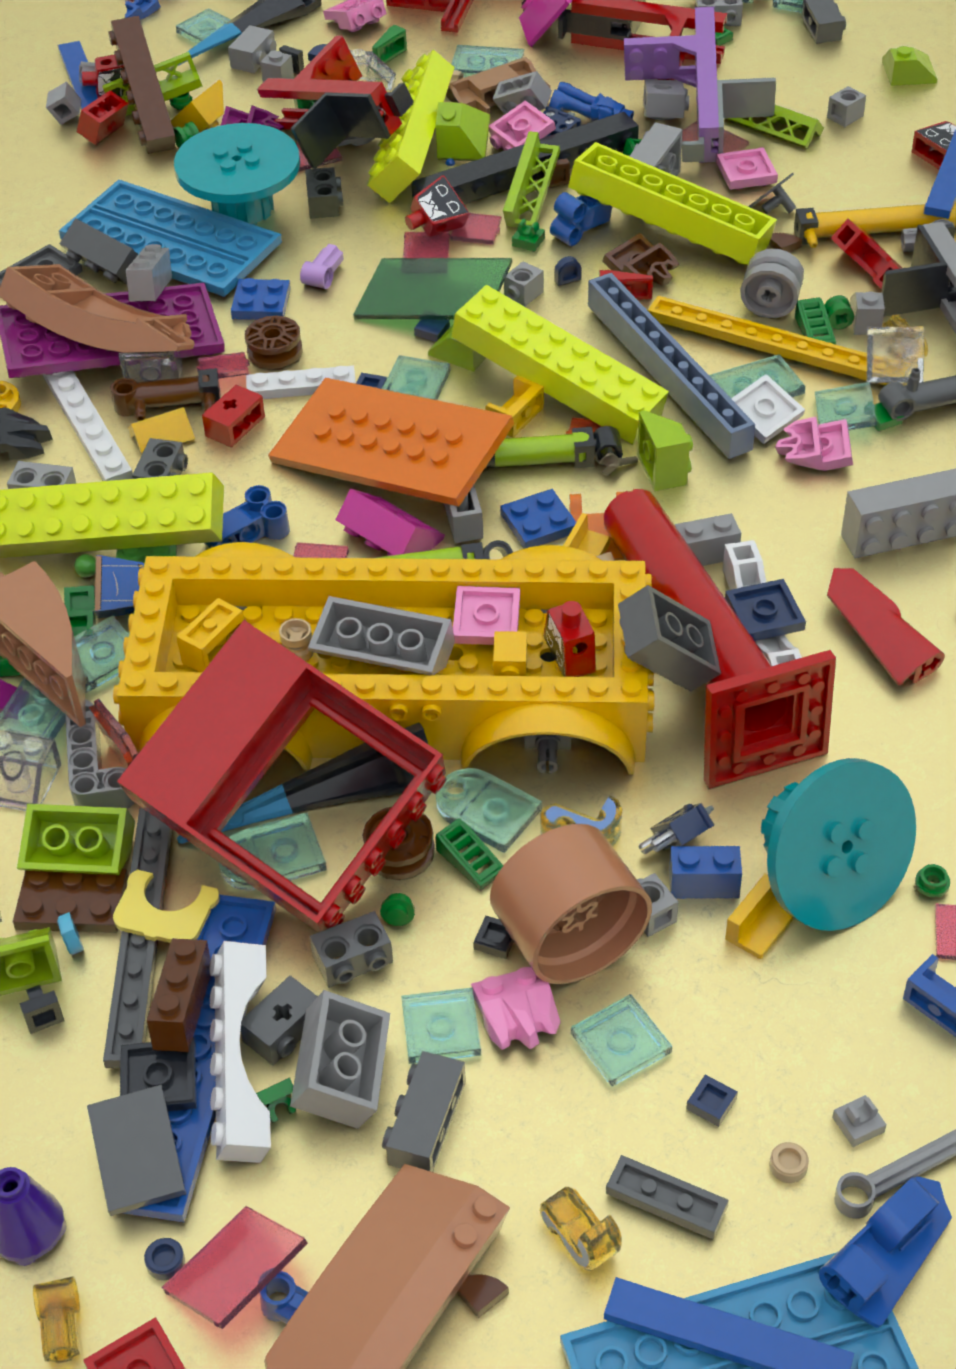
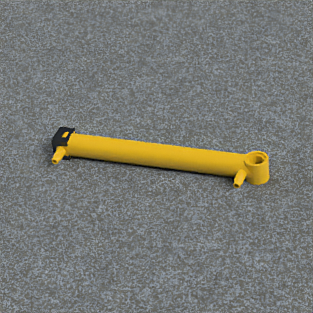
(814, 225)

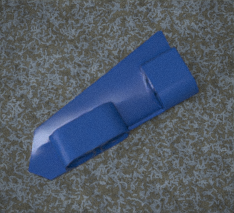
(888, 1251)

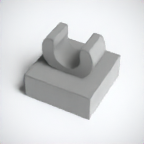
(859, 1120)

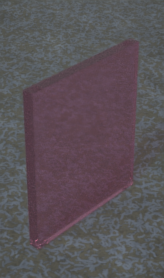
(234, 1266)

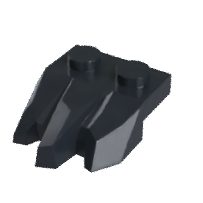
(21, 435)

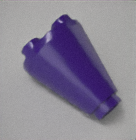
(29, 1218)

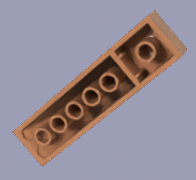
(40, 632)

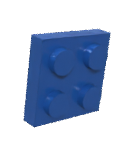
(260, 298)
(538, 519)

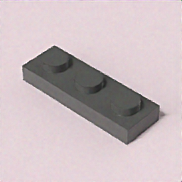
(667, 1196)

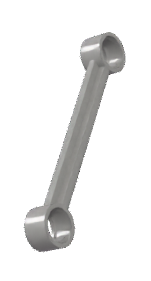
(893, 1174)

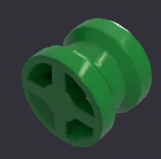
(185, 133)
(839, 312)

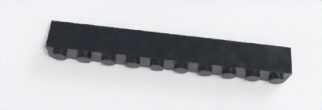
(496, 172)

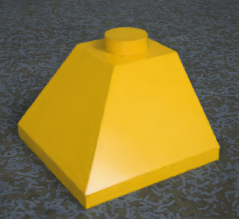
(203, 110)

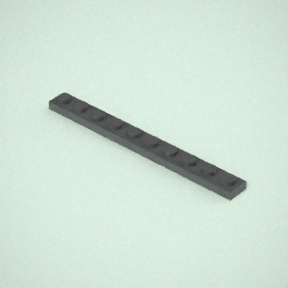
(136, 954)

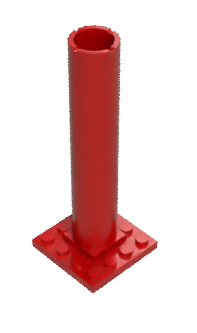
(754, 711)

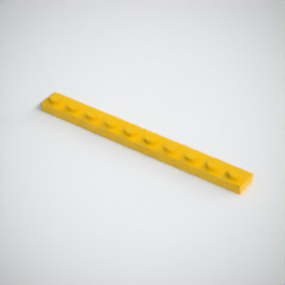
(760, 337)

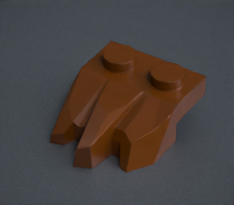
(642, 257)

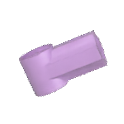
(321, 270)

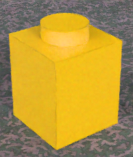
(510, 653)

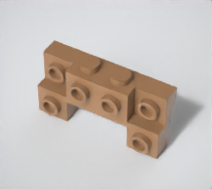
(480, 88)

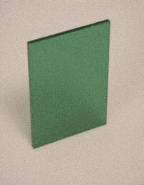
(428, 286)

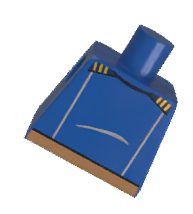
(115, 586)

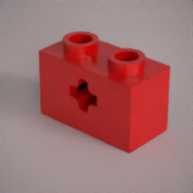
(102, 117)
(233, 415)

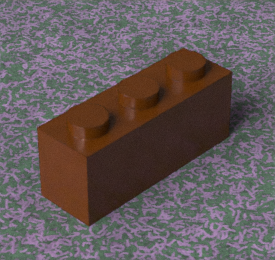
(179, 995)

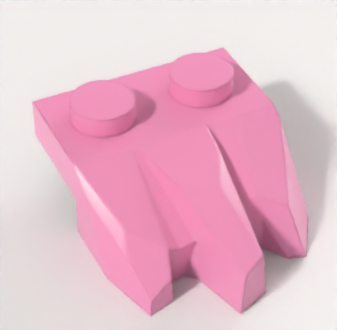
(817, 446)
(516, 1007)

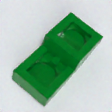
(80, 607)

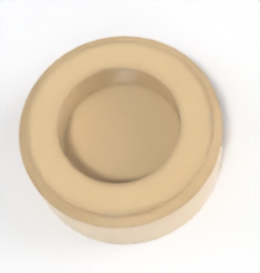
(789, 1162)

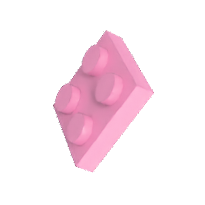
(746, 168)
(483, 611)

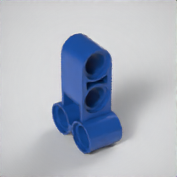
(577, 216)
(254, 519)

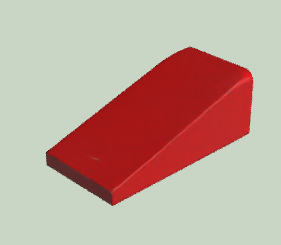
(637, 284)

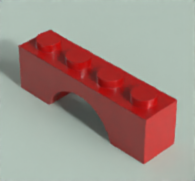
(864, 251)

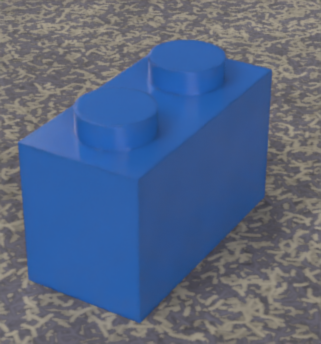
(705, 872)

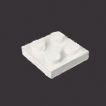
(768, 407)

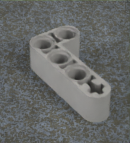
(87, 780)

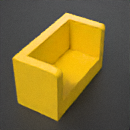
(523, 405)
(207, 632)

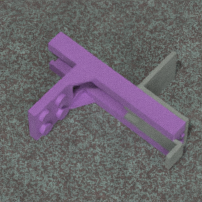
(715, 98)

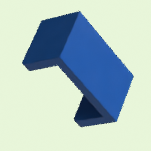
(932, 995)

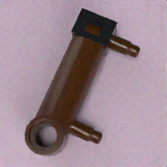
(135, 397)

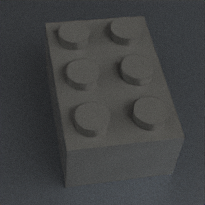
(668, 638)

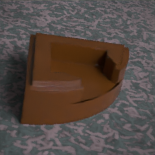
(785, 242)
(482, 1292)

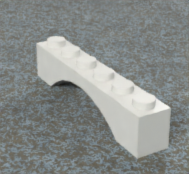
(745, 568)
(241, 1117)

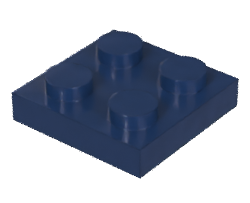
(766, 609)

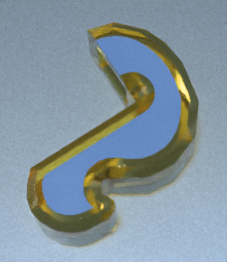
(608, 821)
(580, 1230)

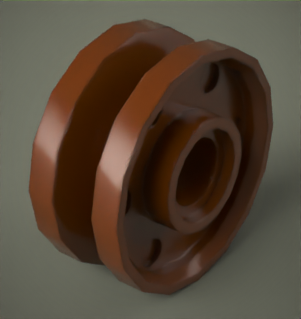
(273, 342)
(412, 854)

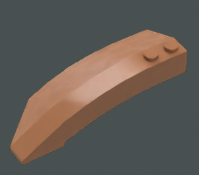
(83, 314)
(392, 1276)

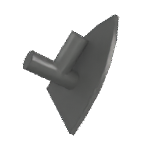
(780, 197)

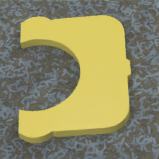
(139, 917)

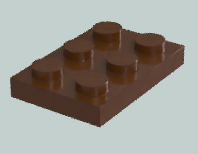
(86, 896)

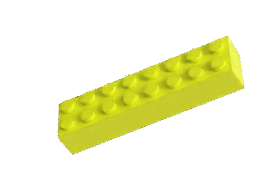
(404, 152)
(671, 203)
(558, 361)
(111, 515)

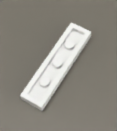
(296, 382)

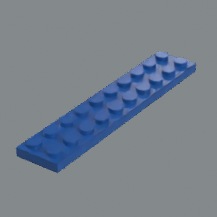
(232, 921)

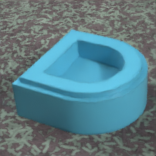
(70, 934)

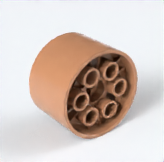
(570, 903)

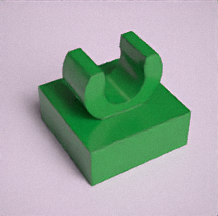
(528, 236)
(277, 1094)

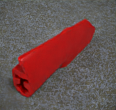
(880, 626)

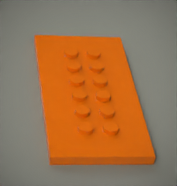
(392, 440)

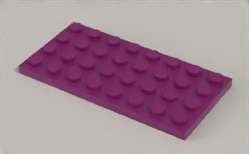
(36, 350)

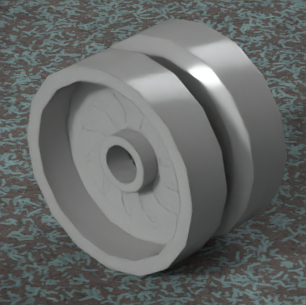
(772, 283)

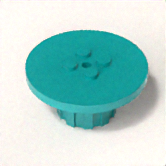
(238, 168)
(839, 843)

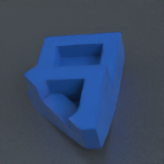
(141, 7)

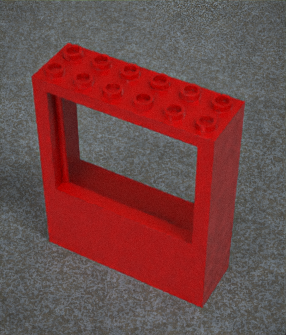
(230, 735)

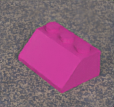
(539, 16)
(385, 525)

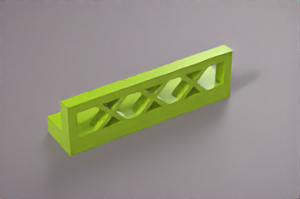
(172, 85)
(788, 117)
(523, 178)

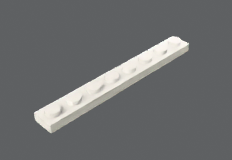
(89, 426)

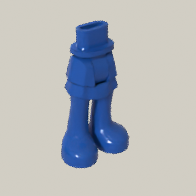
(578, 101)

